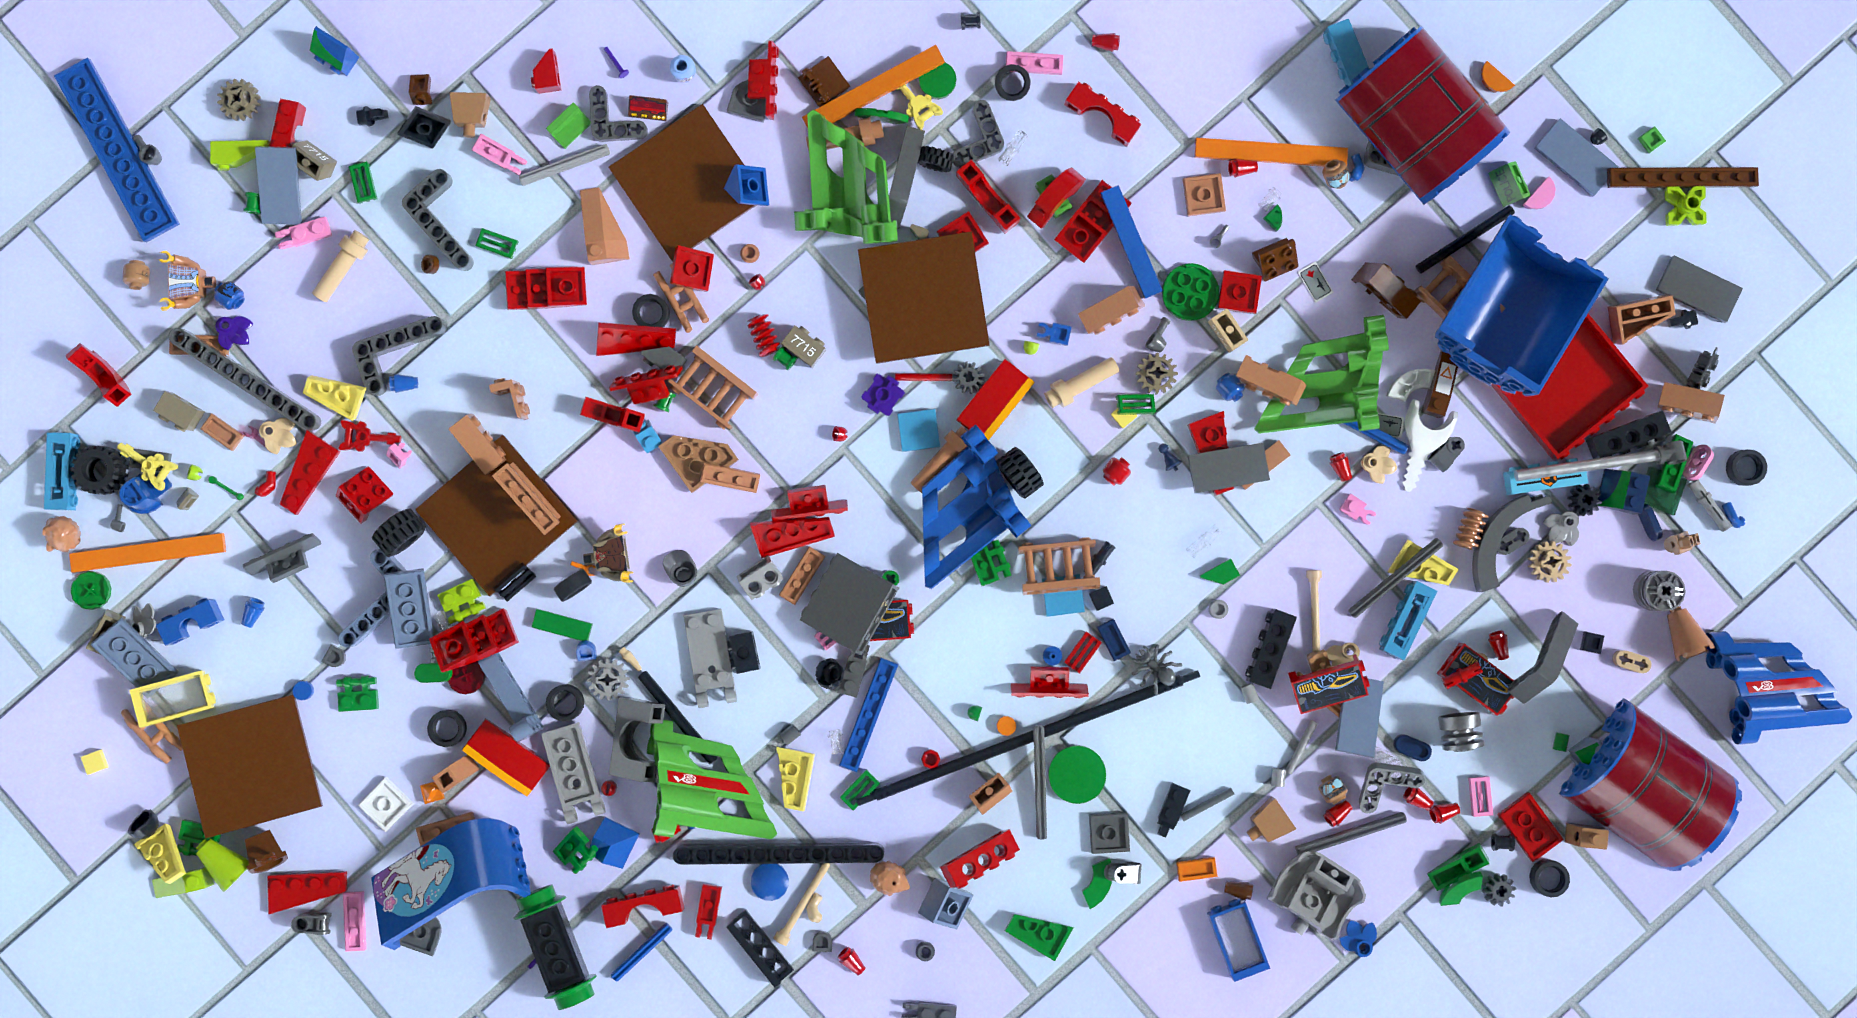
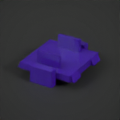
(883, 394)

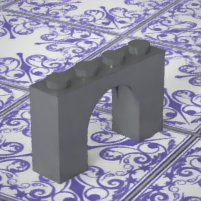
(624, 760)

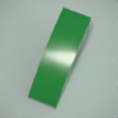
(1457, 866)

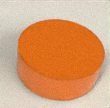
(1006, 725)

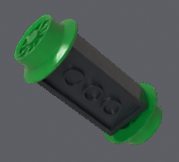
(555, 947)

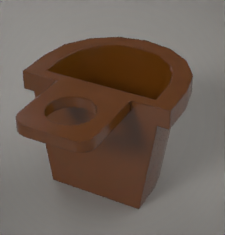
(264, 852)

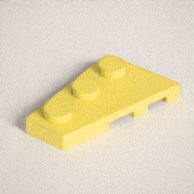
(336, 395)
(1432, 570)
(796, 775)
(163, 854)

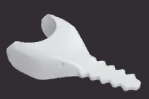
(1423, 442)

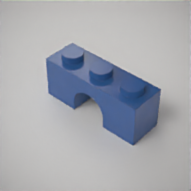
(174, 628)

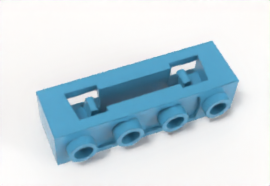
(59, 471)
(1401, 645)

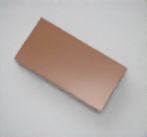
(222, 432)

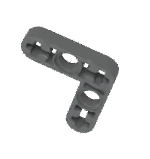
(610, 127)
(985, 143)
(1384, 777)

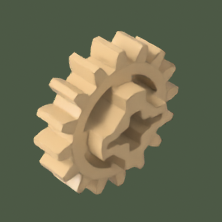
(1551, 569)

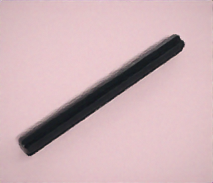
(1465, 239)
(671, 709)

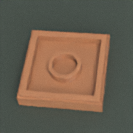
(1204, 194)

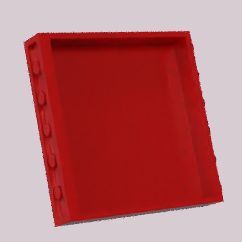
(1580, 394)

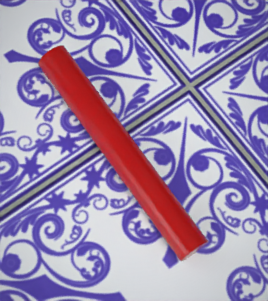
(923, 377)

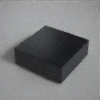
(1101, 598)
(1592, 642)

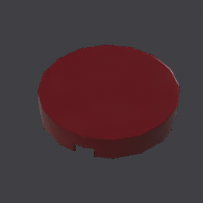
(467, 678)

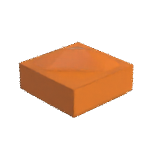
(431, 792)

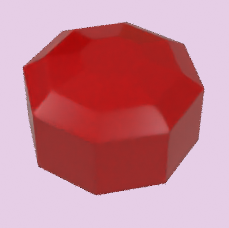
(930, 758)

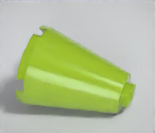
(222, 863)

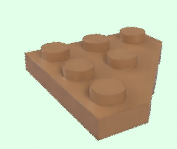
(689, 454)

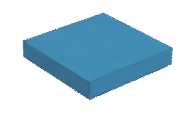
(918, 430)
(1064, 602)

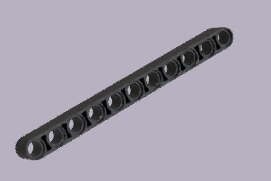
(770, 858)

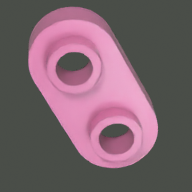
(1696, 463)

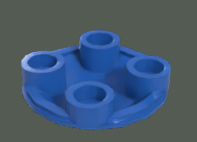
(769, 881)

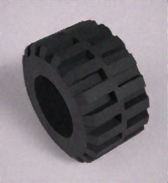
(84, 468)
(1020, 472)
(398, 532)

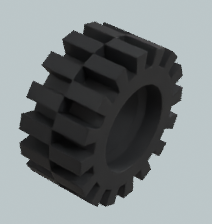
(935, 159)

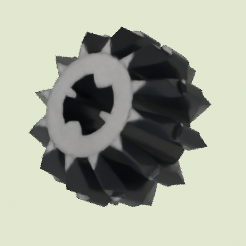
(1589, 505)

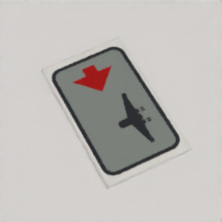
(1315, 282)
(1391, 424)

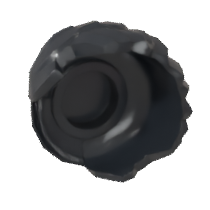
(829, 673)

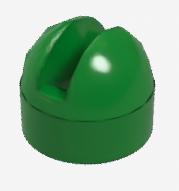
(974, 712)

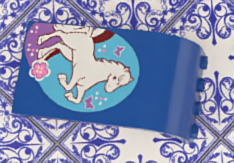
(446, 871)

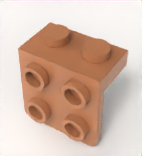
(504, 386)

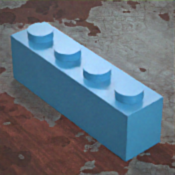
(1345, 50)

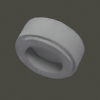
(1218, 609)

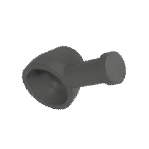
(148, 154)
(1156, 341)

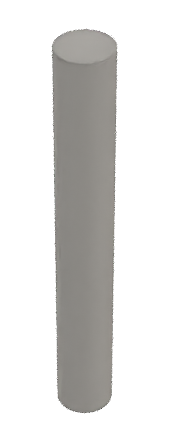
(1301, 747)

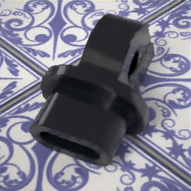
(369, 116)
(1687, 318)

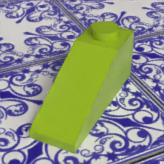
(233, 153)
(189, 882)

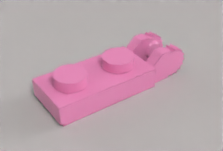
(497, 153)
(305, 233)

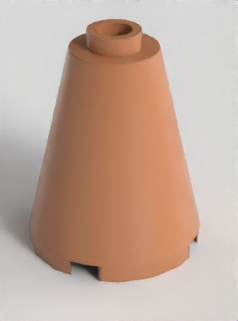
(1686, 634)

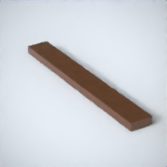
(1683, 177)

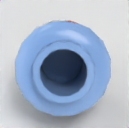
(682, 68)

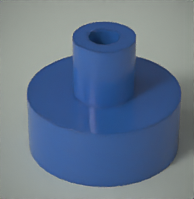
(1047, 655)

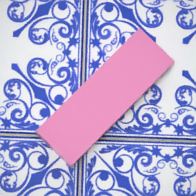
(1036, 62)
(354, 921)

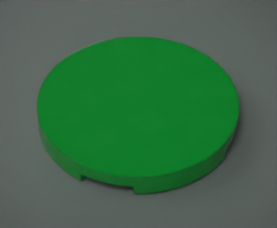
(1190, 292)
(1077, 774)

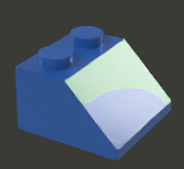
(332, 52)

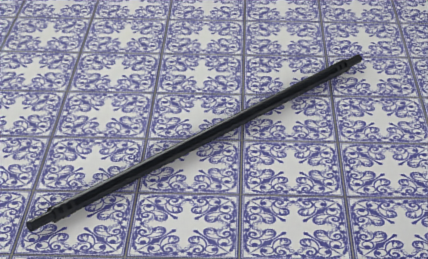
(1024, 739)

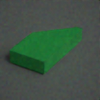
(1222, 573)

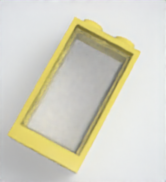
(172, 698)

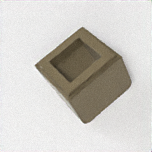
(919, 232)
(187, 499)

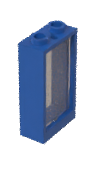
(1238, 939)

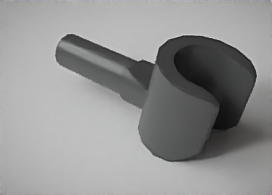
(1220, 235)
(116, 524)

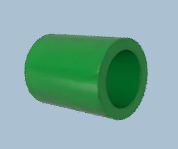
(1561, 742)

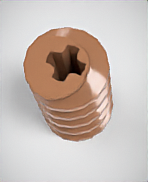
(1471, 528)

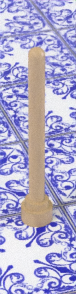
(1314, 577)
(783, 935)

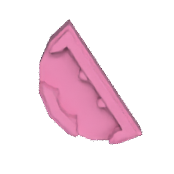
(1542, 195)

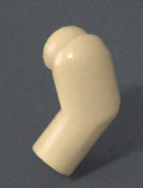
(812, 910)

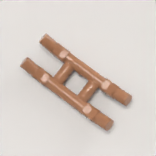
(679, 309)
(152, 742)

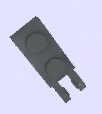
(853, 674)
(930, 1010)

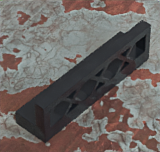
(754, 953)

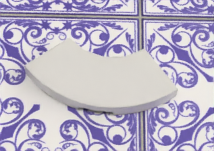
(1409, 382)

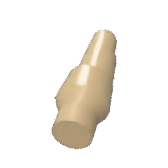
(629, 657)

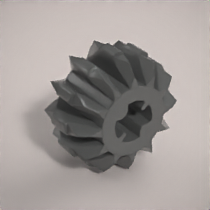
(962, 380)
(1502, 895)

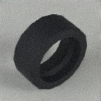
(1012, 97)
(648, 298)
(1761, 467)
(572, 585)
(579, 702)
(431, 728)
(1564, 878)

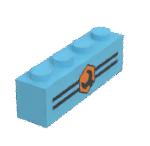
(1516, 487)

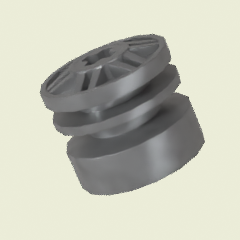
(1648, 590)
(1461, 731)

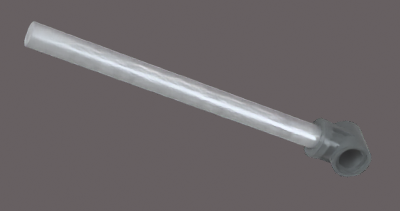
(1670, 452)

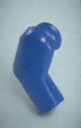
(1358, 169)
(1731, 515)

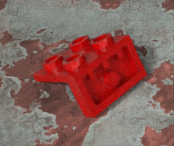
(363, 493)

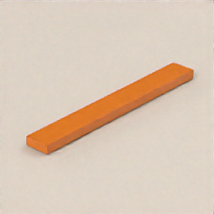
(881, 85)
(1268, 152)
(147, 552)

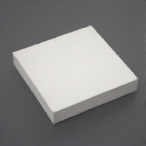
(385, 804)

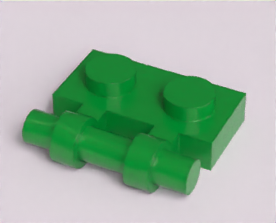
(985, 567)
(357, 700)
(192, 833)
(571, 845)

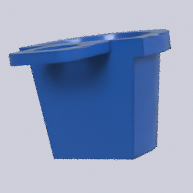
(142, 495)

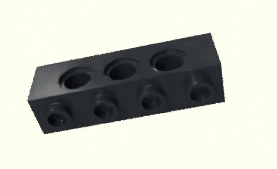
(1655, 422)
(1280, 641)

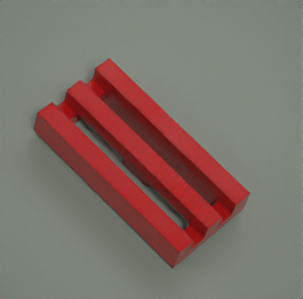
(1088, 657)

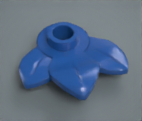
(1359, 935)

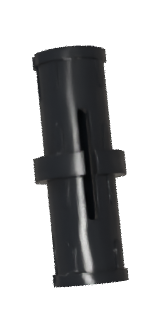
(1100, 558)

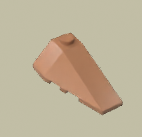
(602, 233)

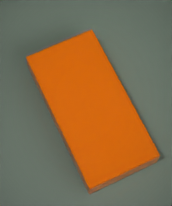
(1196, 869)

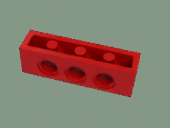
(953, 869)

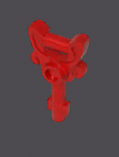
(364, 436)

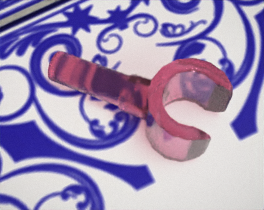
(254, 435)

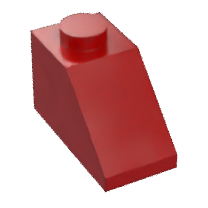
(546, 74)

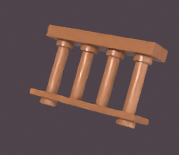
(1449, 267)
(730, 381)
(527, 497)
(1069, 583)

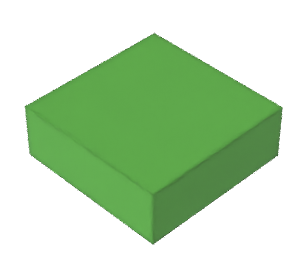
(1651, 139)

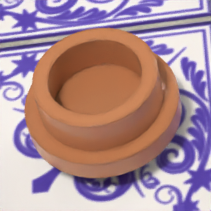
(750, 253)

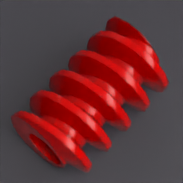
(763, 335)

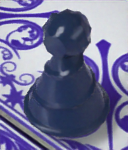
(1170, 460)

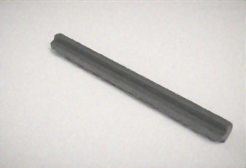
(1395, 577)
(1040, 782)
(1353, 833)

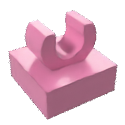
(397, 456)

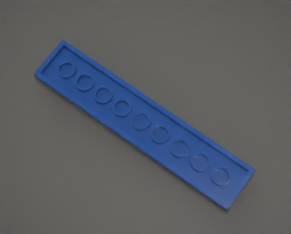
(116, 150)

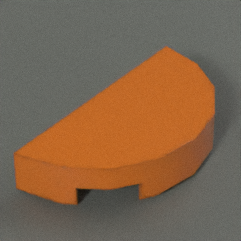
(1494, 79)

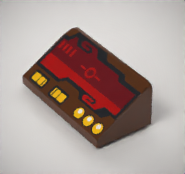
(647, 108)

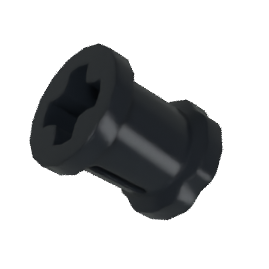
(970, 21)
(1502, 842)

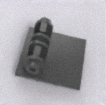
(1706, 363)

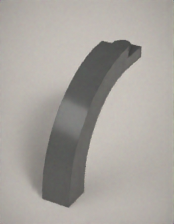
(1484, 555)

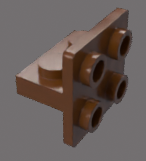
(1276, 258)

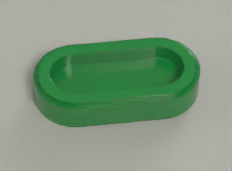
(431, 673)

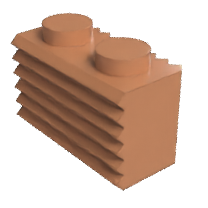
(990, 793)

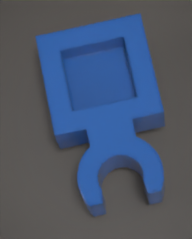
(1058, 333)

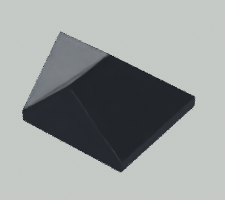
(424, 127)

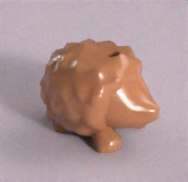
(61, 534)
(889, 878)

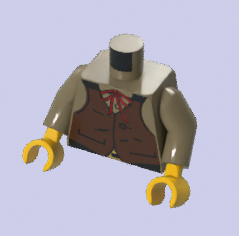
(611, 555)

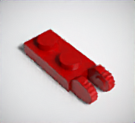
(708, 908)

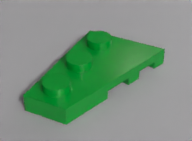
(1040, 935)

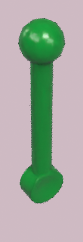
(213, 480)

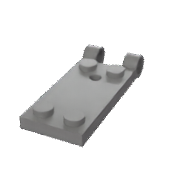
(709, 647)
(571, 762)

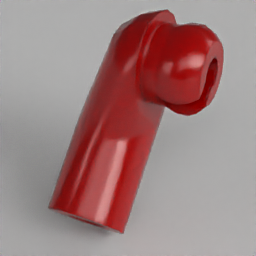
(268, 486)

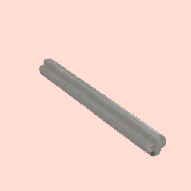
(564, 165)

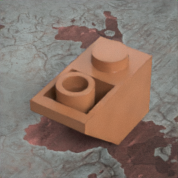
(455, 773)

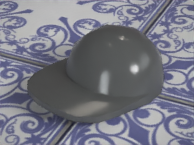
(680, 568)

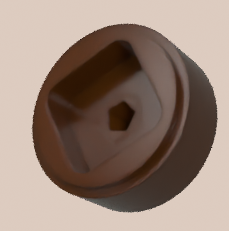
(430, 264)

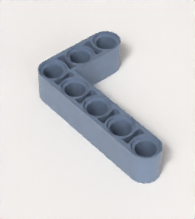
(369, 614)
(512, 697)

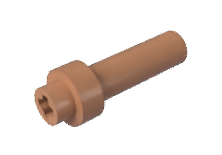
(865, 132)
(942, 458)

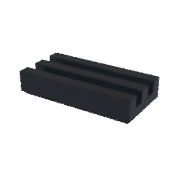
(516, 584)

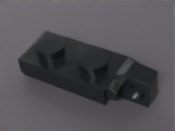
(1172, 808)

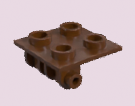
(823, 81)

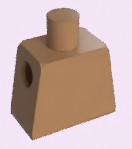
(469, 111)
(1270, 822)
(1589, 836)

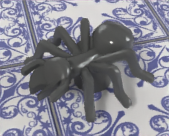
(1158, 669)

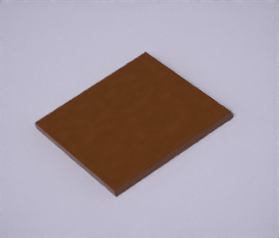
(681, 181)
(923, 297)
(486, 525)
(249, 766)

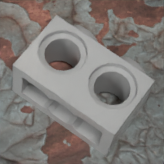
(756, 574)

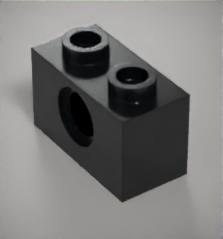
(747, 641)

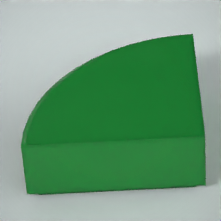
(1274, 218)

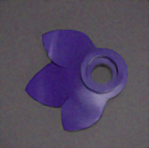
(235, 332)

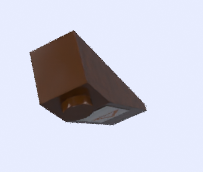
(1441, 388)

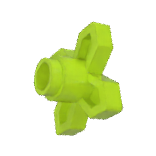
(1685, 206)

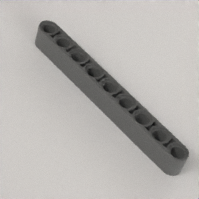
(237, 375)

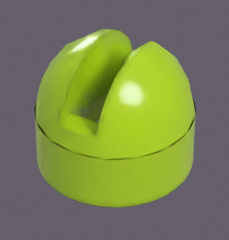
(1030, 347)
(193, 473)

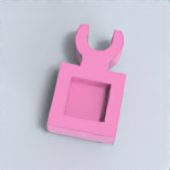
(1355, 508)

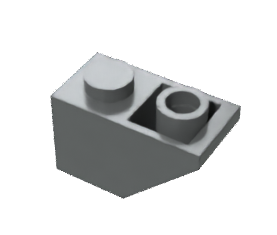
(663, 357)

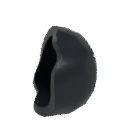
(144, 825)

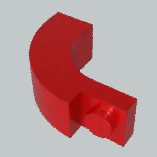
(1054, 195)
(101, 372)
(612, 414)

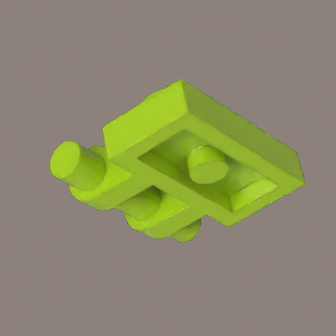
(460, 595)

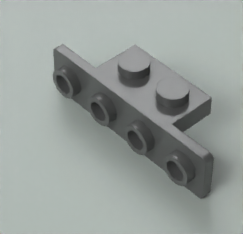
(284, 560)

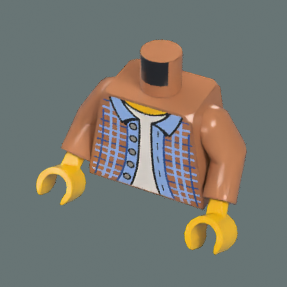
(185, 282)

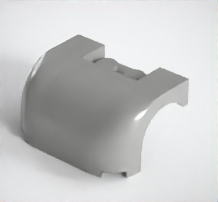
(1318, 892)

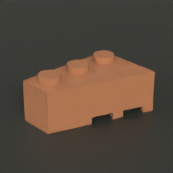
(1111, 310)
(1637, 316)
(1270, 382)
(1691, 402)
(478, 443)

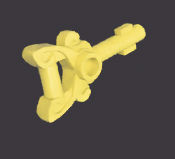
(918, 103)
(150, 465)

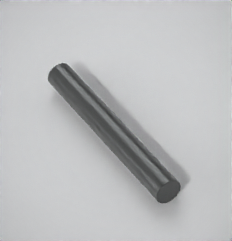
(1207, 804)

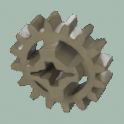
(244, 92)
(1156, 382)

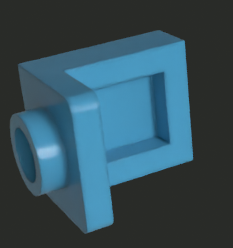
(648, 437)

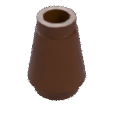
(1241, 890)

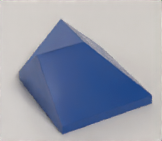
(748, 185)
(614, 843)

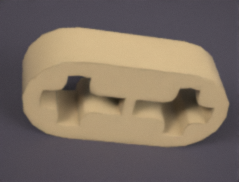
(1630, 665)

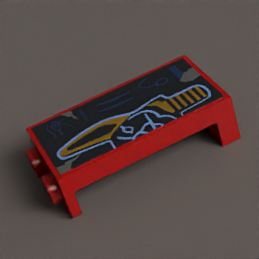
(895, 622)
(1330, 685)
(1485, 688)

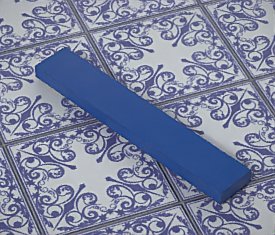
(1131, 241)
(868, 714)

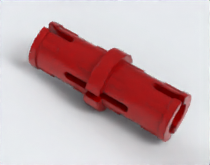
(1461, 675)

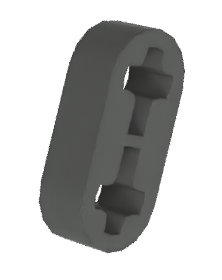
(1508, 537)

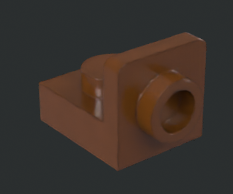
(420, 89)

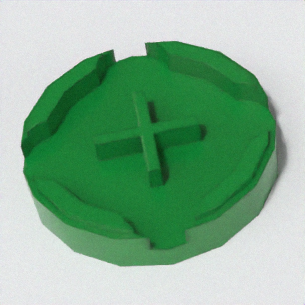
(939, 81)
(91, 590)

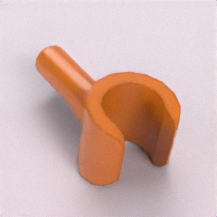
(585, 567)

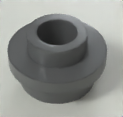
(925, 957)

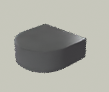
(334, 656)
(822, 942)

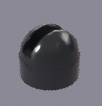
(1598, 137)

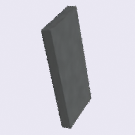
(1699, 289)
(1228, 468)

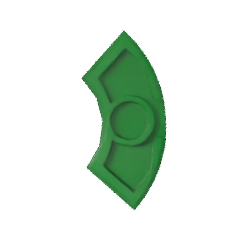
(885, 116)
(1099, 885)
(1458, 890)

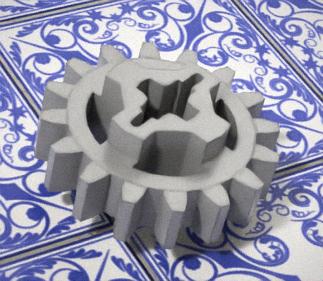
(608, 688)

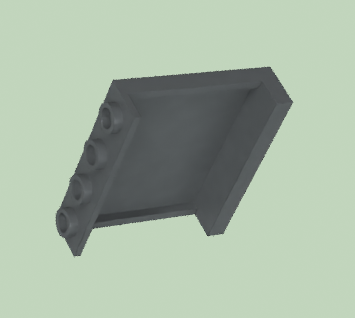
(849, 603)

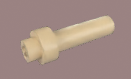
(352, 248)
(1063, 392)

